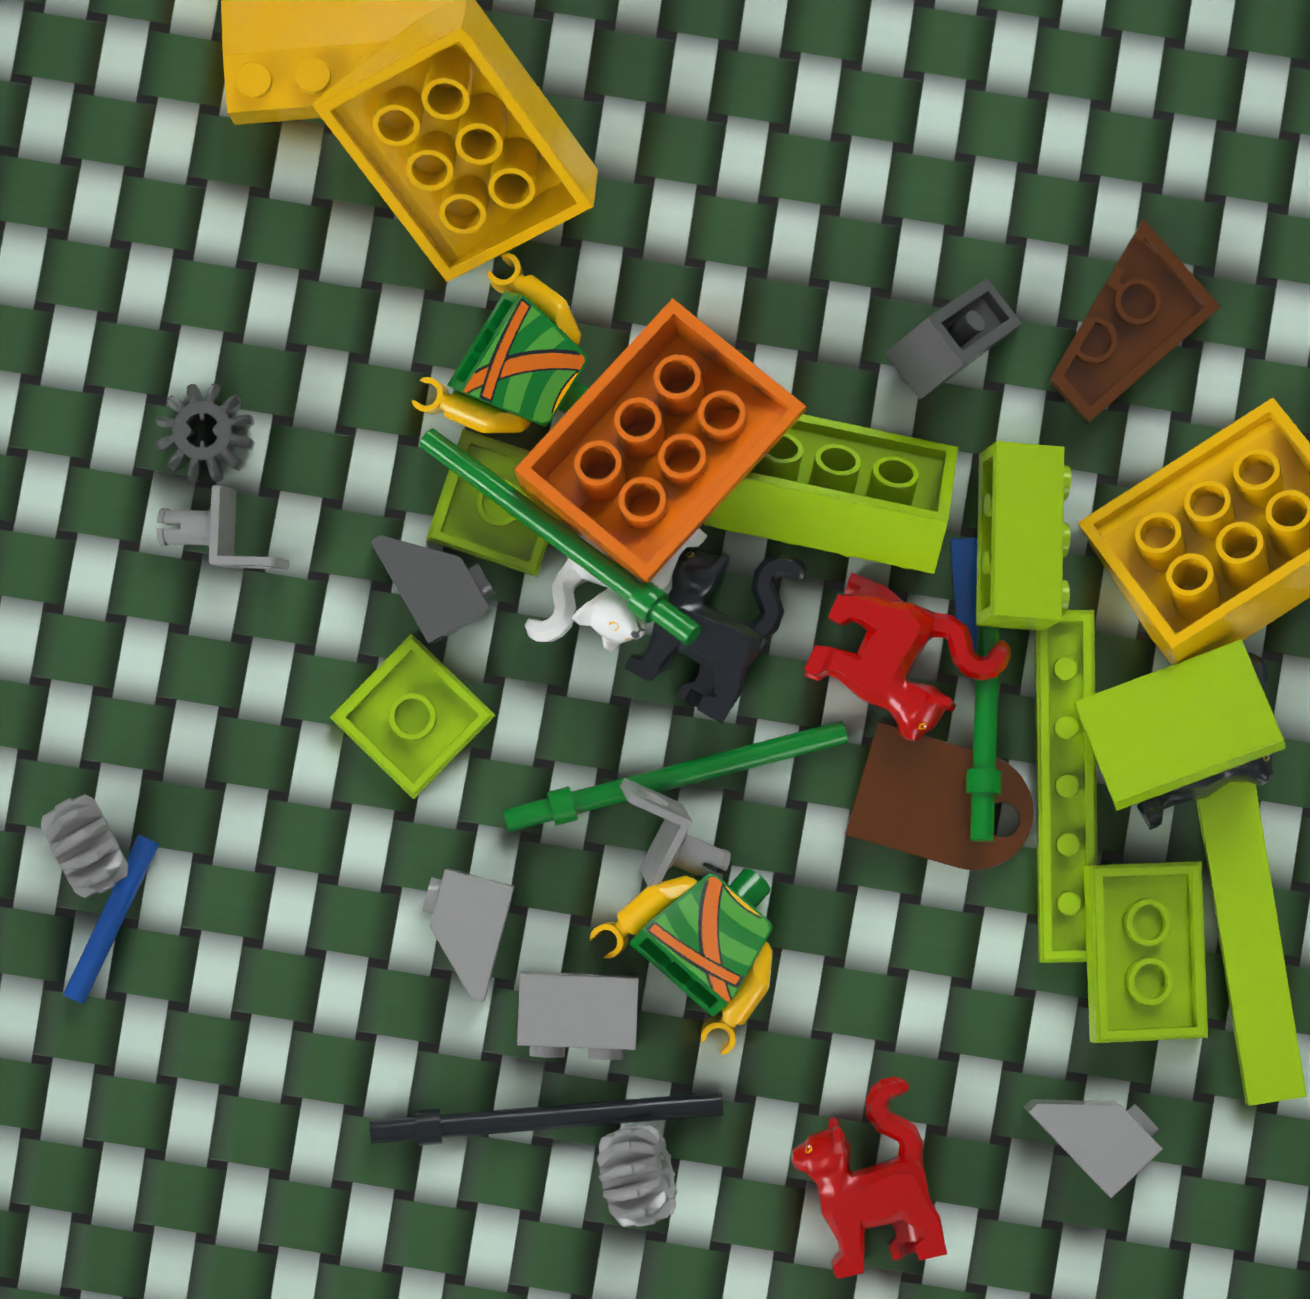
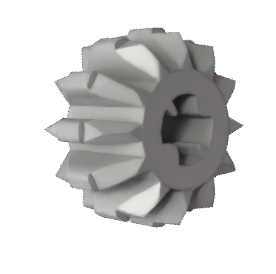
(84, 846)
(637, 1175)

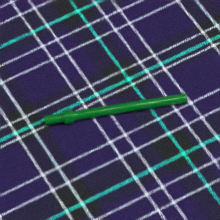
(643, 599)
(984, 780)
(564, 805)

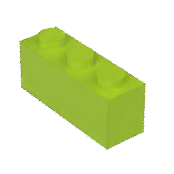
(1022, 536)

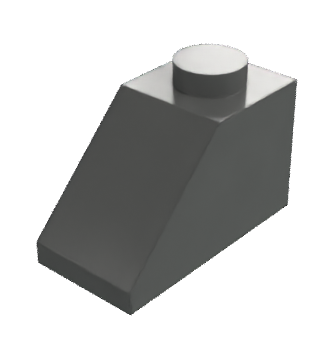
(952, 338)
(435, 586)

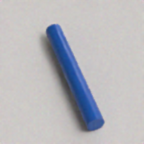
(110, 920)

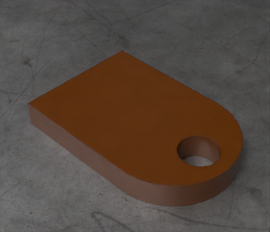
(918, 802)

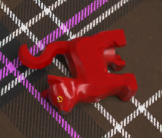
(889, 650)
(874, 1195)

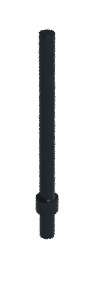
(431, 1126)

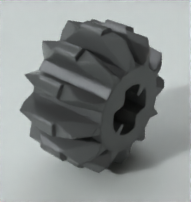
(185, 435)

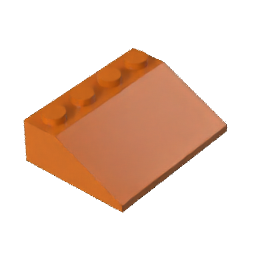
(657, 442)

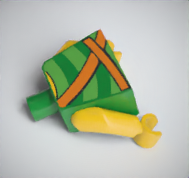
(519, 363)
(705, 942)

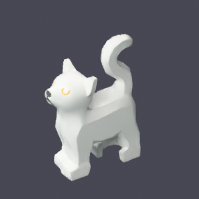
(605, 612)

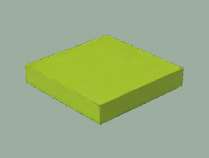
(477, 525)
(412, 716)

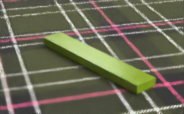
(1064, 784)
(1251, 944)

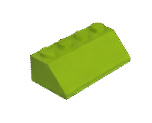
(848, 494)

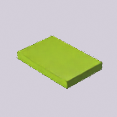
(1179, 725)
(1145, 951)

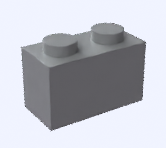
(577, 1013)

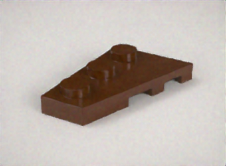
(1132, 325)

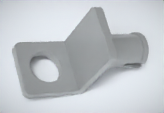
(215, 529)
(671, 843)

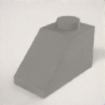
(469, 924)
(1100, 1137)

